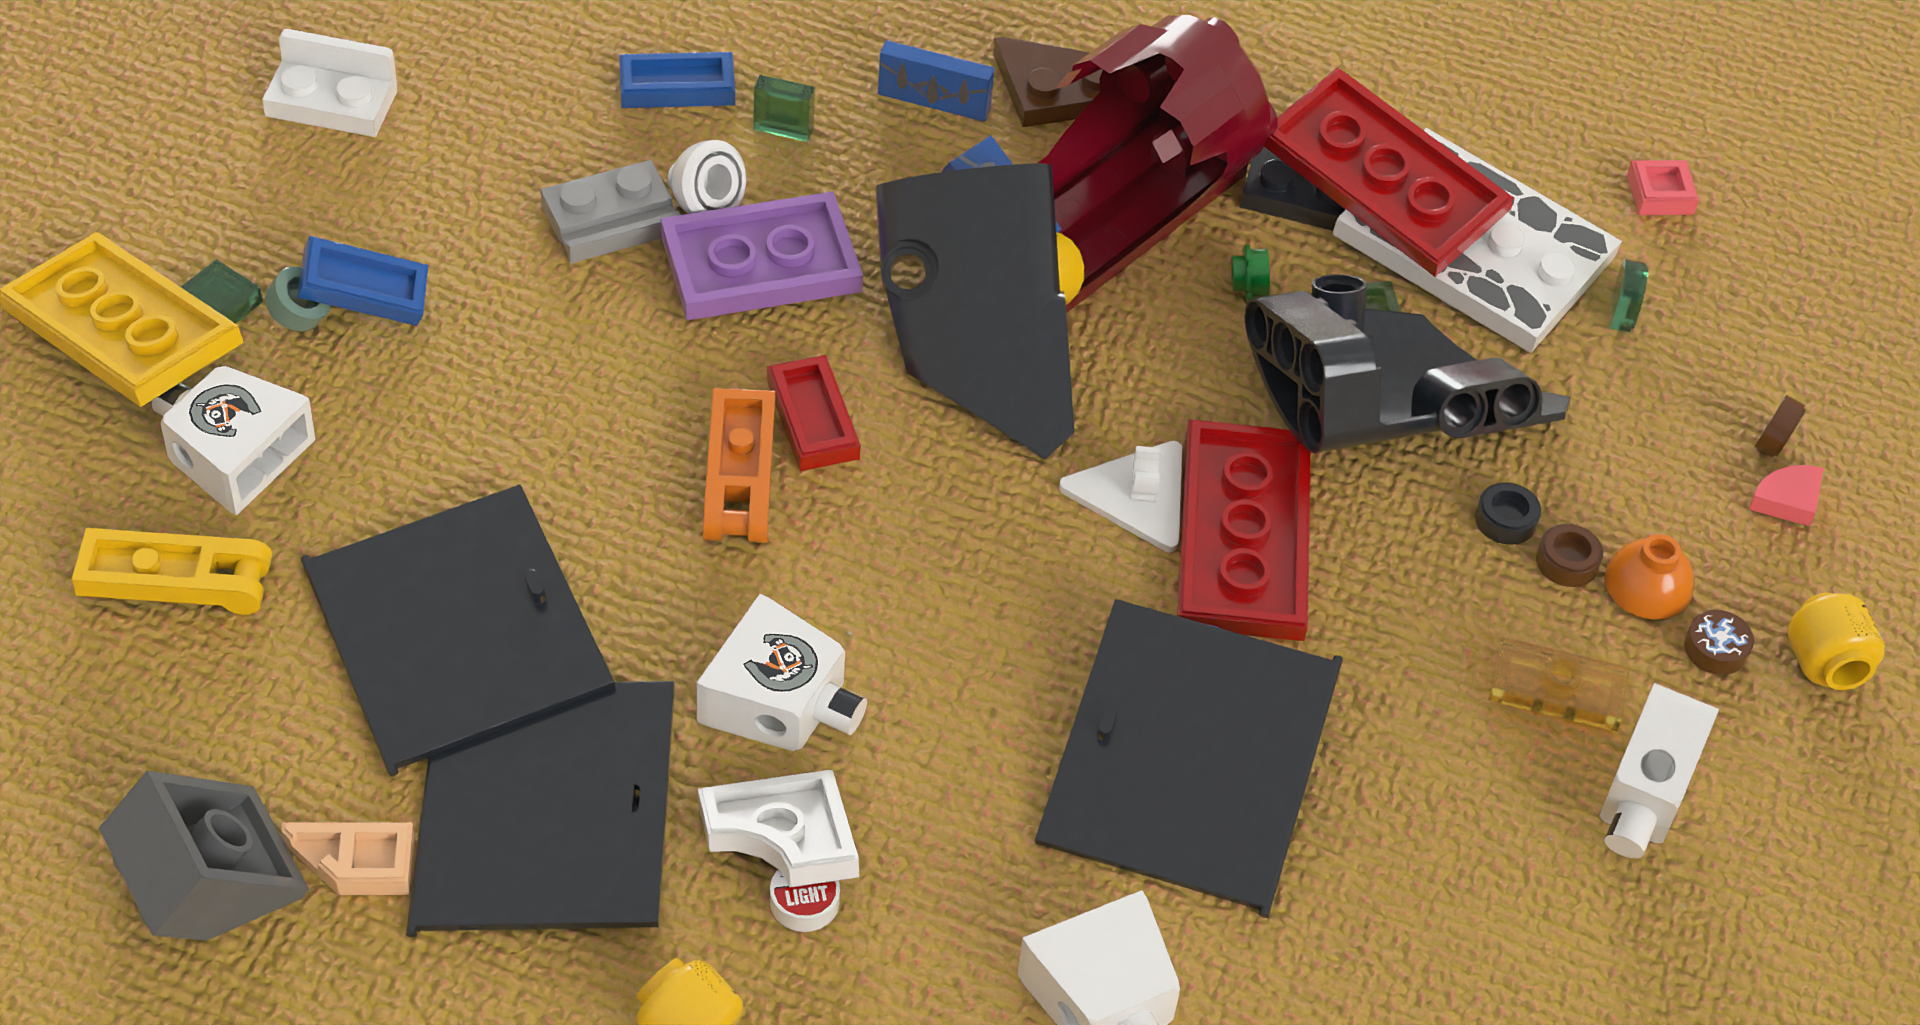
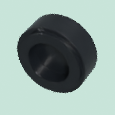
(1508, 513)

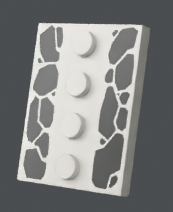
(1518, 272)

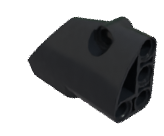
(991, 302)
(1380, 374)

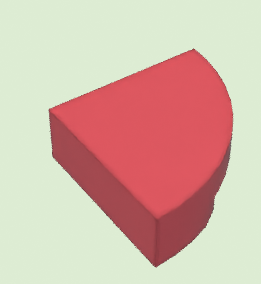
(1789, 493)

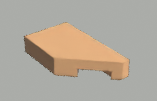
(355, 855)

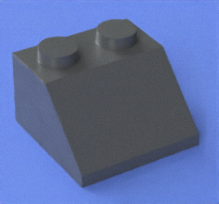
(199, 855)

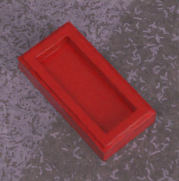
(813, 413)

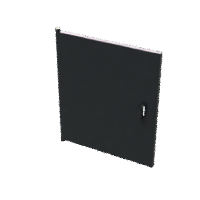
(452, 627)
(1195, 756)
(548, 820)

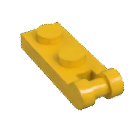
(172, 568)

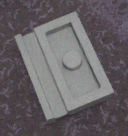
(608, 210)

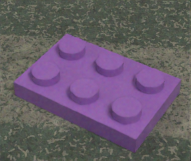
(760, 255)

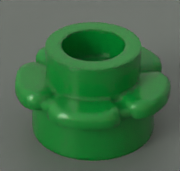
(1251, 272)

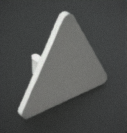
(1135, 492)

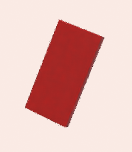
(1387, 171)
(1245, 530)

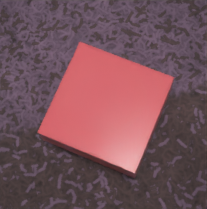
(1662, 187)

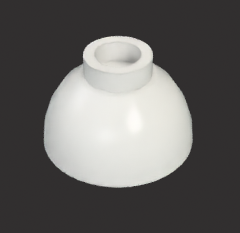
(708, 177)

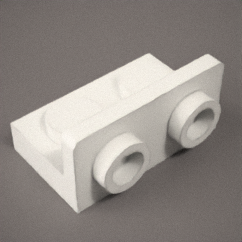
(332, 83)

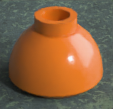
(1651, 577)

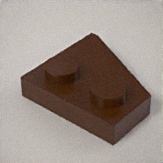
(1034, 72)

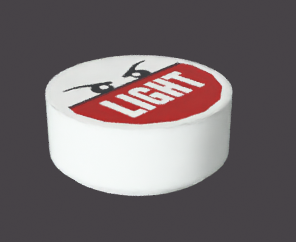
(805, 906)

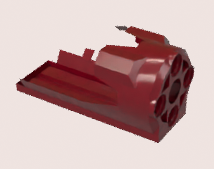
(1158, 142)

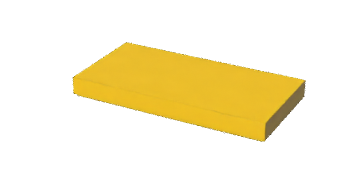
(119, 318)

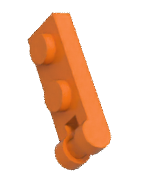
(739, 464)

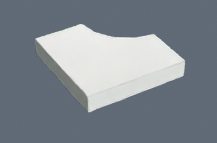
(785, 821)

